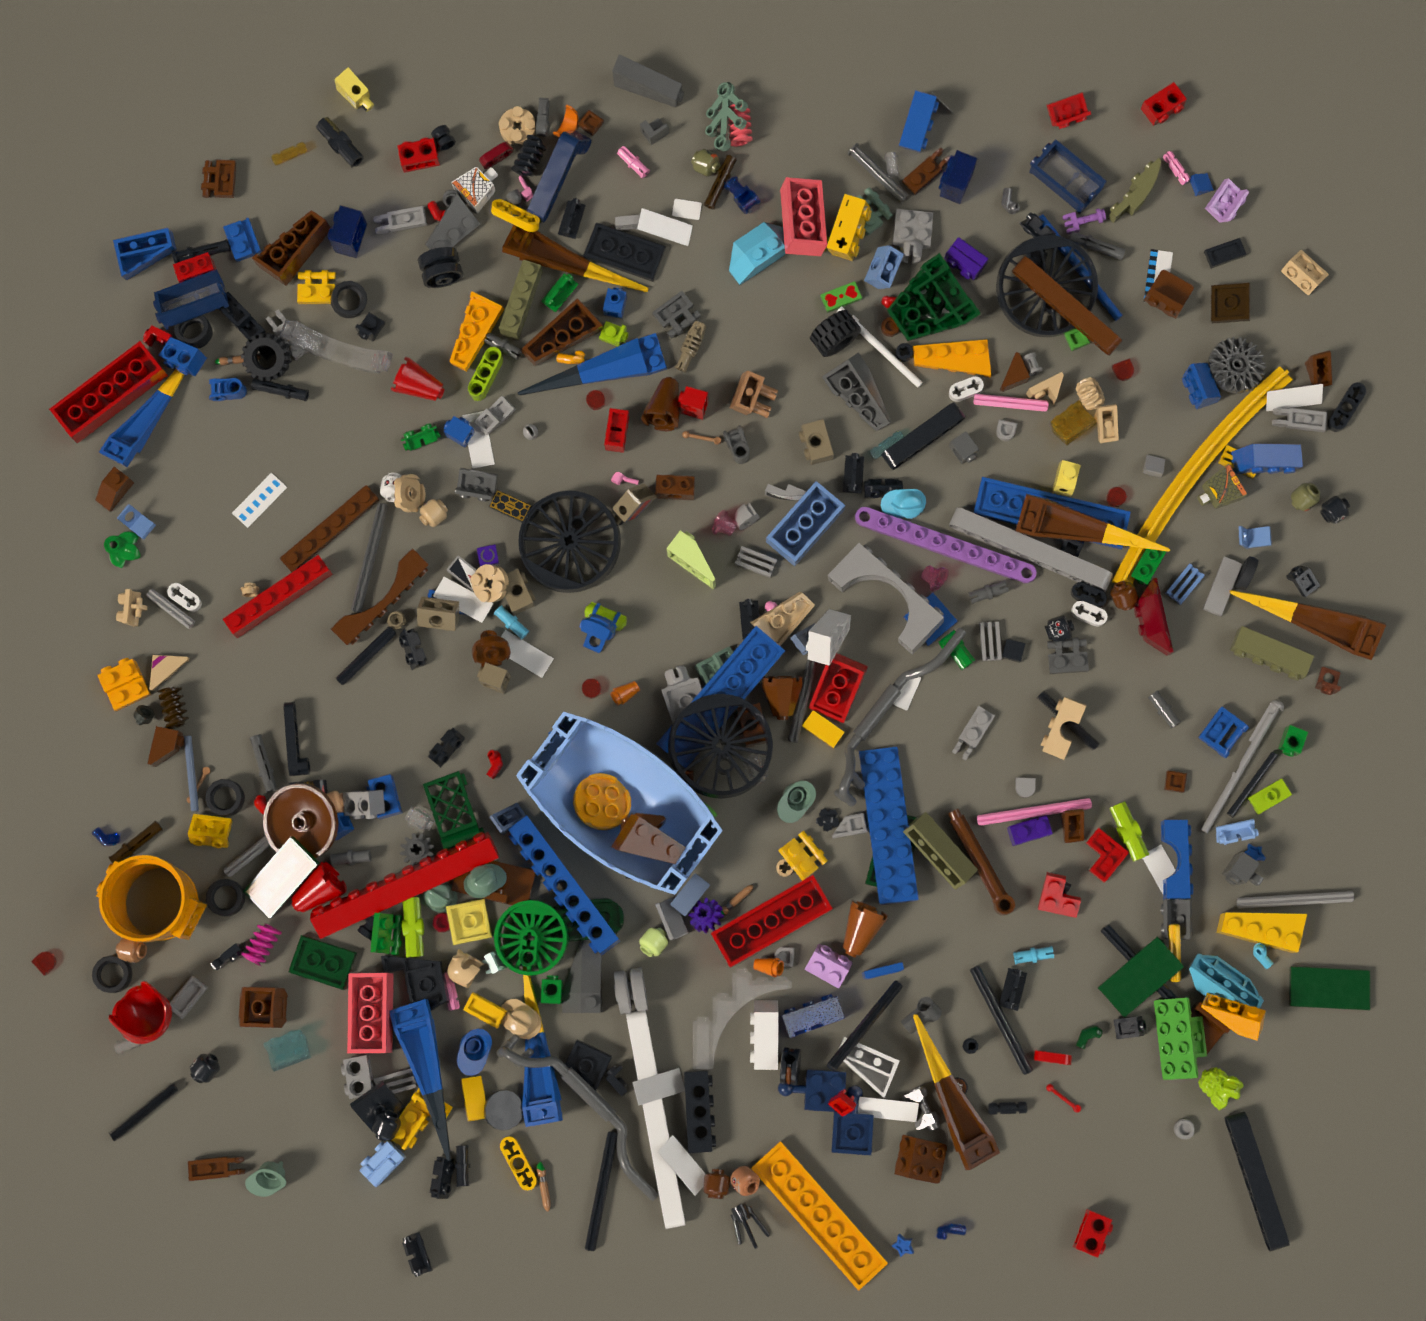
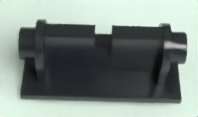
(571, 218)
(1033, 224)
(853, 473)
(875, 489)
(748, 612)
(413, 656)
(452, 741)
(1013, 989)
(441, 1187)
(420, 1263)

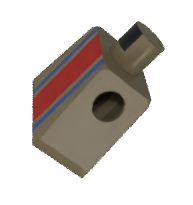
(633, 503)

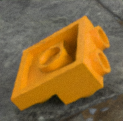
(123, 683)

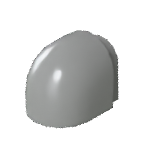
(745, 516)

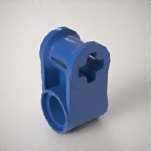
(223, 389)

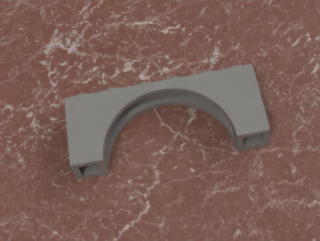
(862, 566)

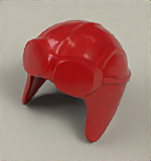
(142, 1014)

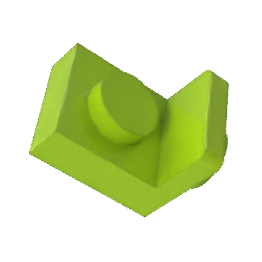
(613, 334)

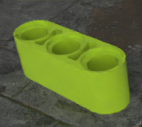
(485, 365)

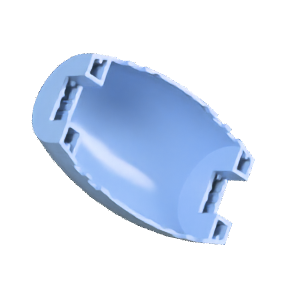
(584, 748)

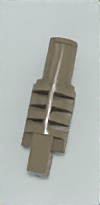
(691, 345)

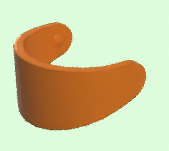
(569, 122)

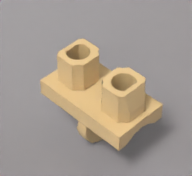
(132, 607)

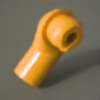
(578, 358)

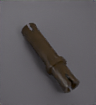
(720, 181)
(138, 841)

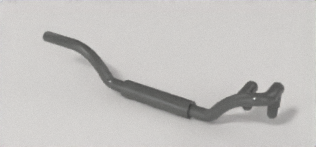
(879, 710)
(589, 1095)

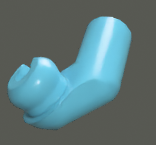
(1260, 954)

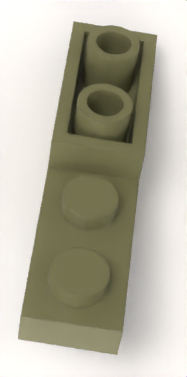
(1139, 191)

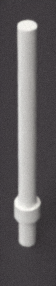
(887, 354)

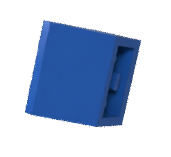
(1200, 385)

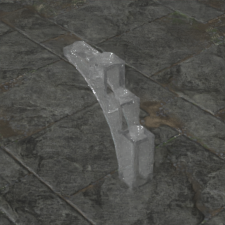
(707, 1032)

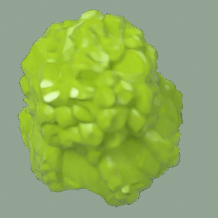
(1220, 1086)

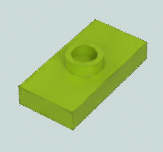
(1269, 796)

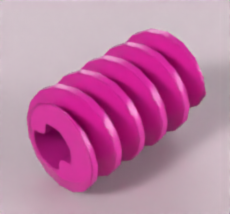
(261, 943)

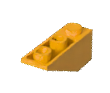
(1239, 1017)

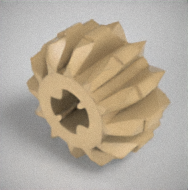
(1090, 393)

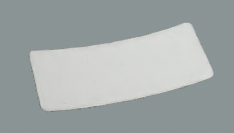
(907, 693)

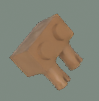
(747, 393)

